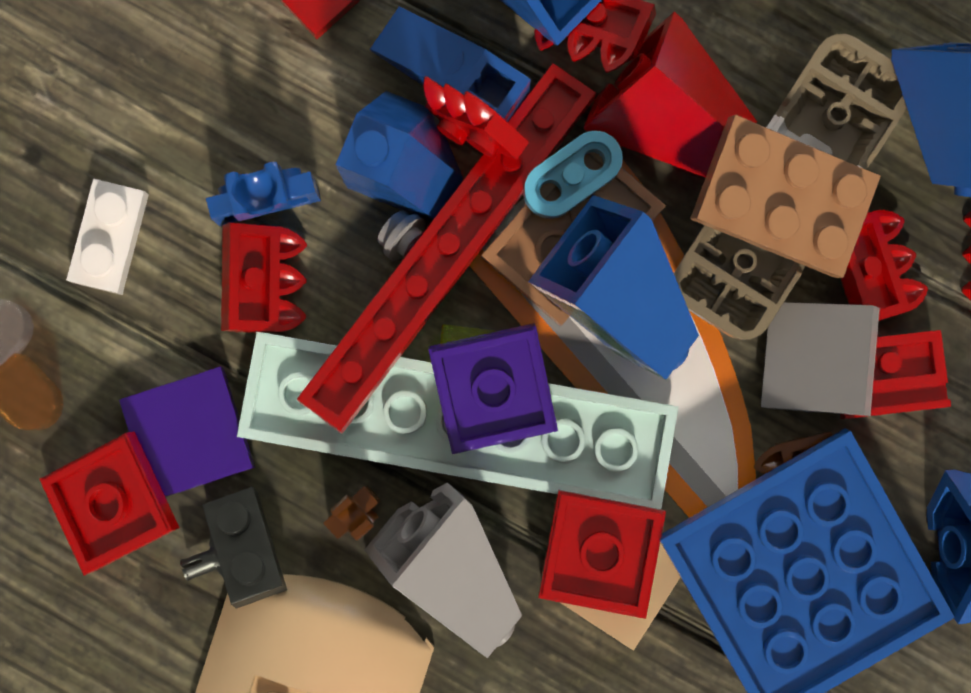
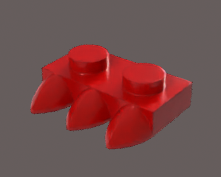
(614, 27)
(472, 121)
(876, 268)
(256, 278)

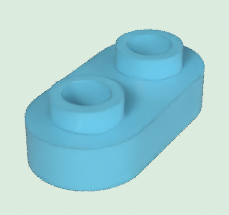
(571, 175)

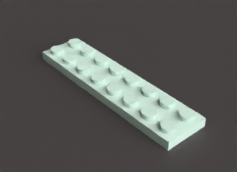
(601, 448)

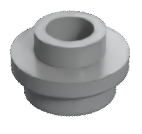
(400, 234)

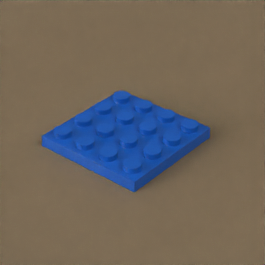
(807, 573)

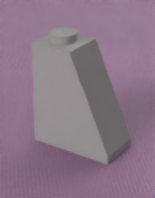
(448, 568)

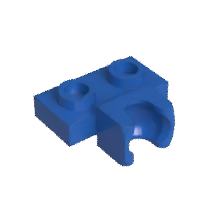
(261, 193)

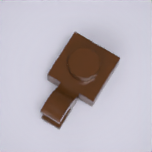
(354, 514)

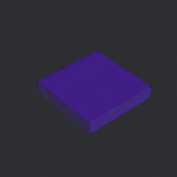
(493, 388)
(189, 431)

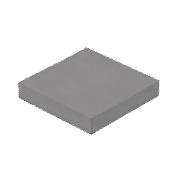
(821, 358)

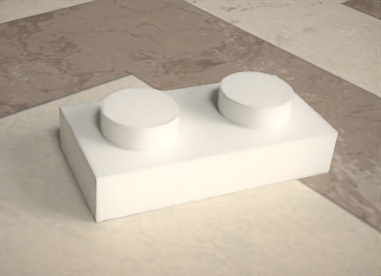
(107, 236)

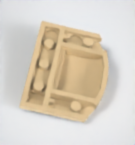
(315, 641)

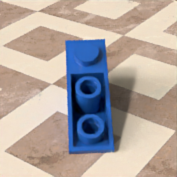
(431, 51)

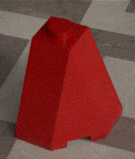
(669, 100)

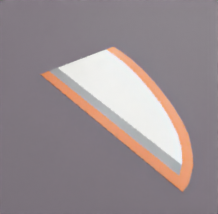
(712, 430)

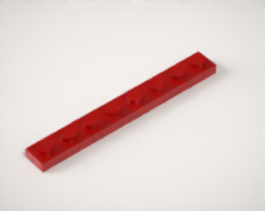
(443, 253)

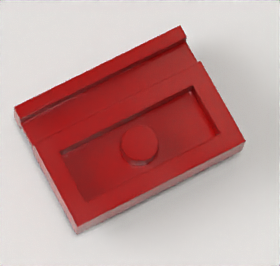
(908, 374)

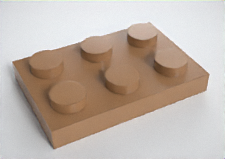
(785, 196)
(531, 238)

